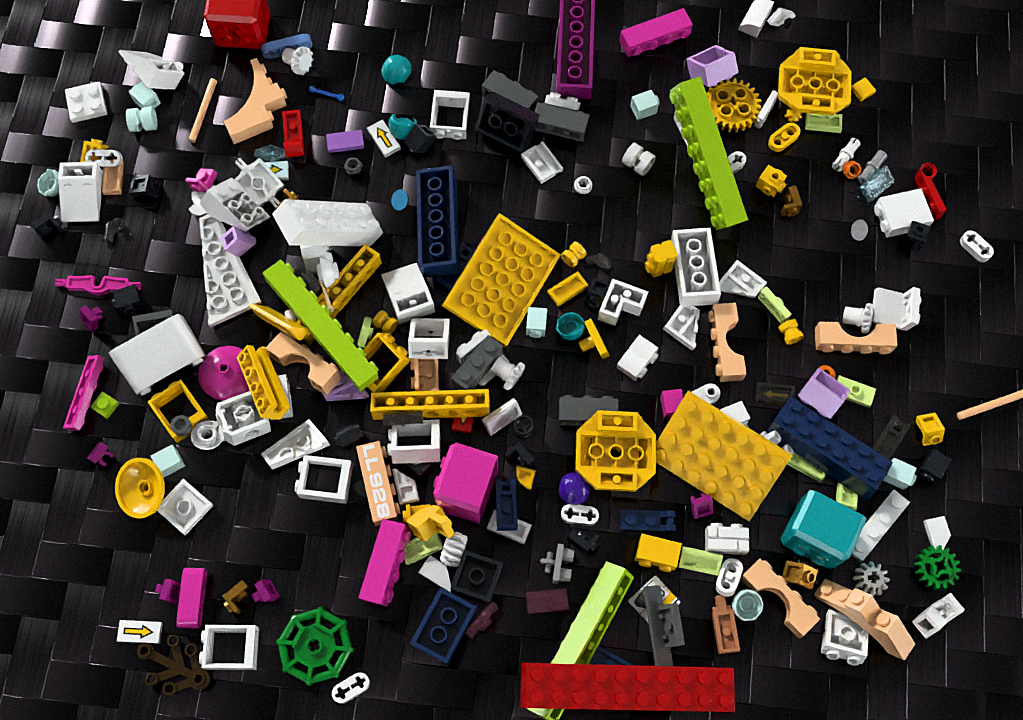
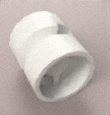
(636, 153)

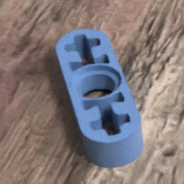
(276, 48)

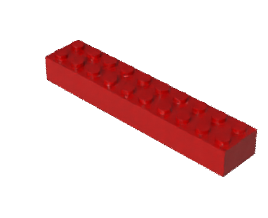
(627, 687)

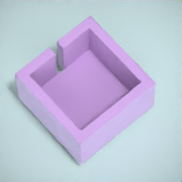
(713, 65)
(824, 393)

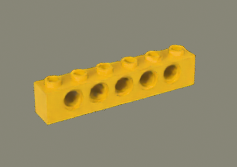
(349, 282)
(432, 403)

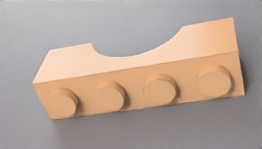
(831, 337)
(286, 350)
(730, 364)
(799, 616)

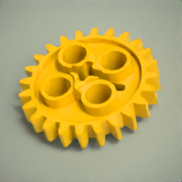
(733, 105)

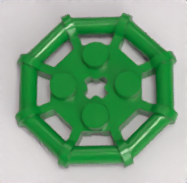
(318, 657)

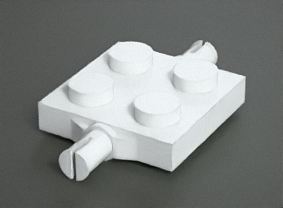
(259, 182)

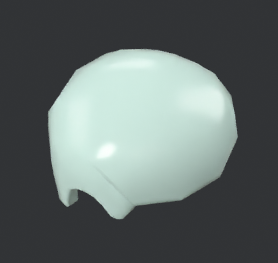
(48, 183)
(747, 605)

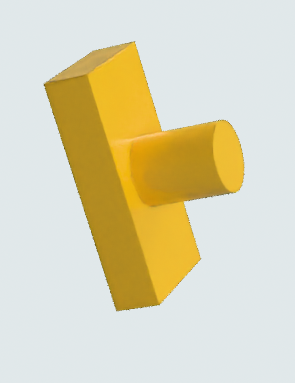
(593, 340)

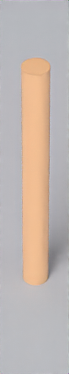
(202, 111)
(990, 405)

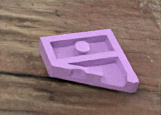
(345, 390)

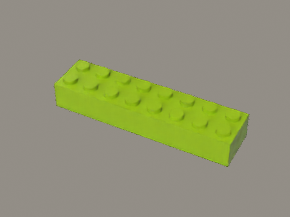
(708, 153)

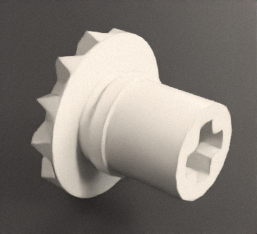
(298, 59)
(859, 317)
(507, 372)

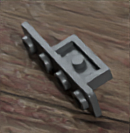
(663, 624)

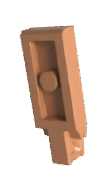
(725, 627)

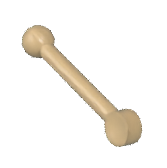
(329, 306)

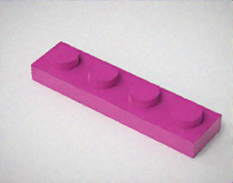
(83, 394)

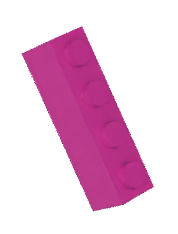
(655, 32)
(385, 563)

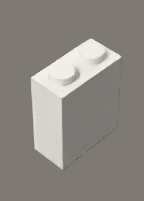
(900, 210)

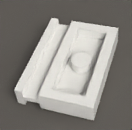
(541, 162)

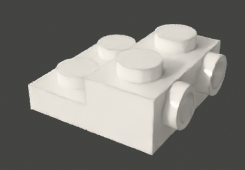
(844, 639)

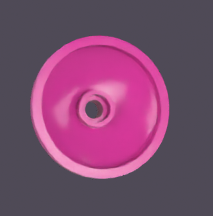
(222, 384)

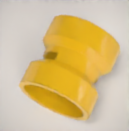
(574, 254)
(384, 322)
(791, 332)

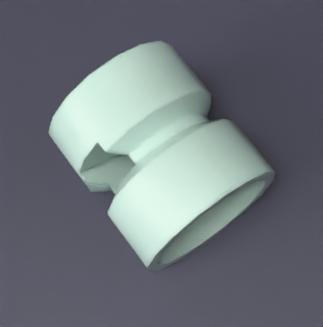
(140, 119)

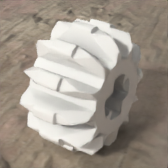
(453, 549)
(878, 575)

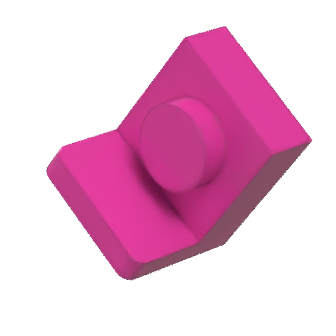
(203, 180)

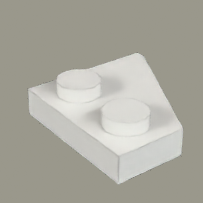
(741, 281)
(684, 325)

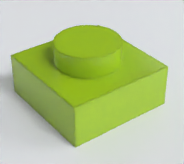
(104, 405)

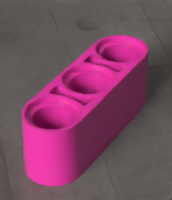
(191, 598)

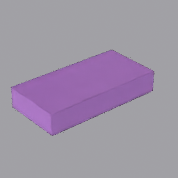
(345, 141)

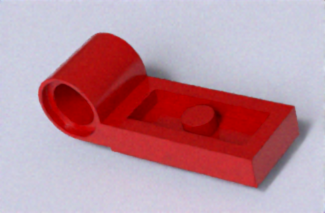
(293, 133)
(930, 193)

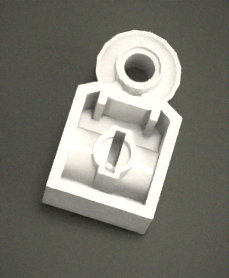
(320, 262)
(236, 423)

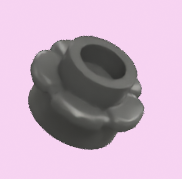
(353, 162)

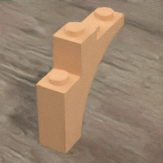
(256, 114)
(866, 612)

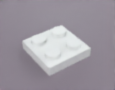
(86, 102)
(184, 507)

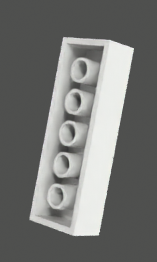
(327, 223)

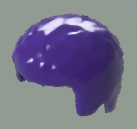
(574, 489)

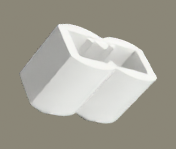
(637, 358)

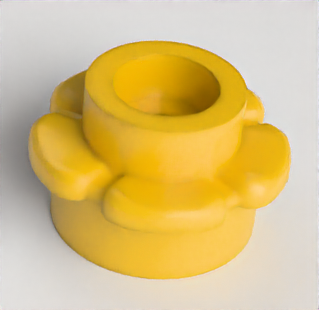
(793, 116)

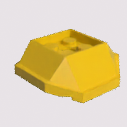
(818, 69)
(618, 432)

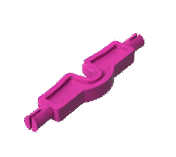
(88, 284)

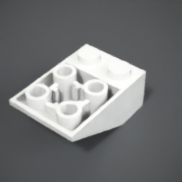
(153, 69)
(80, 191)
(233, 205)
(408, 293)

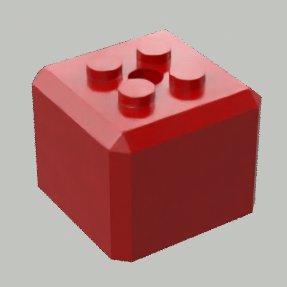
(238, 22)

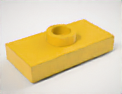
(567, 289)

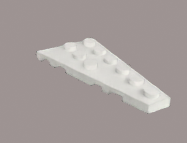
(225, 276)

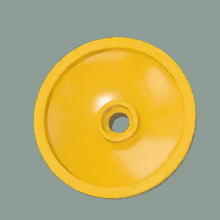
(139, 487)

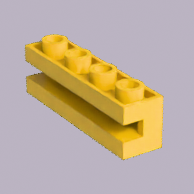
(263, 383)

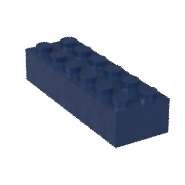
(437, 222)
(830, 448)

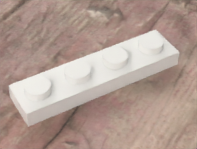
(879, 524)

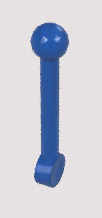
(340, 97)

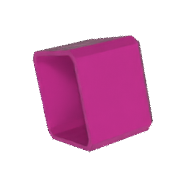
(465, 482)

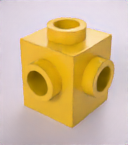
(771, 181)

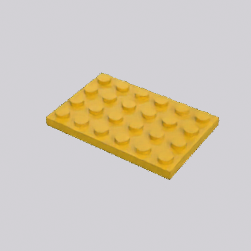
(501, 280)
(720, 455)

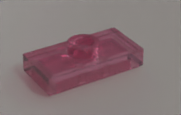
(547, 601)
(482, 621)

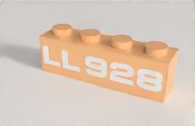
(377, 483)

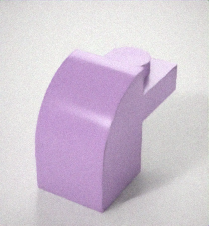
(237, 241)

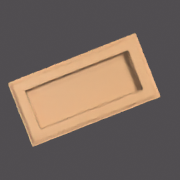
(112, 180)

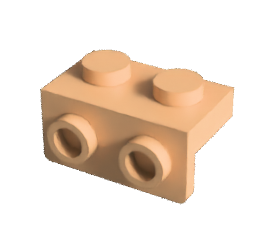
(426, 374)

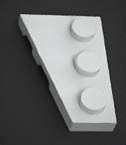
(295, 445)

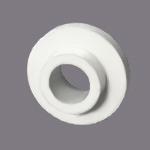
(583, 180)

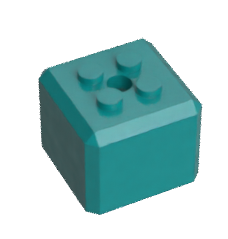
(823, 530)

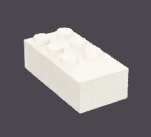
(696, 267)

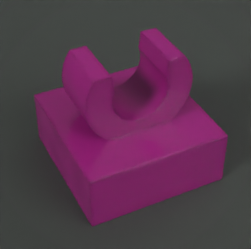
(90, 317)
(98, 452)
(701, 506)
(169, 591)
(266, 591)

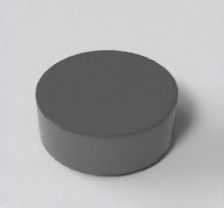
(181, 425)

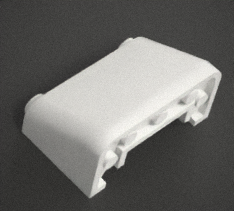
(157, 353)

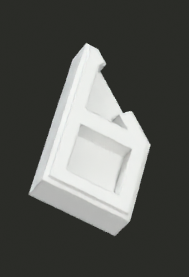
(779, 17)
(406, 488)
(937, 531)
(436, 572)

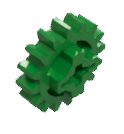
(928, 569)

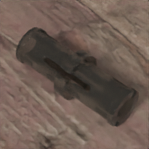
(402, 418)

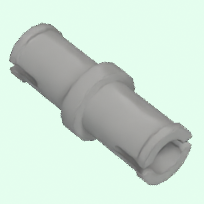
(872, 166)

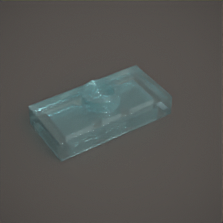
(269, 153)
(877, 183)

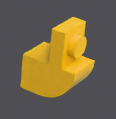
(429, 521)

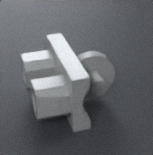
(559, 574)

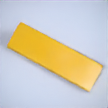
(280, 321)

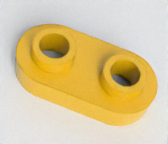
(782, 138)

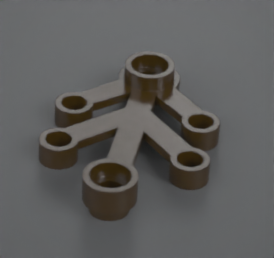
(175, 667)

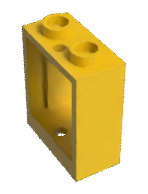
(380, 338)
(162, 398)

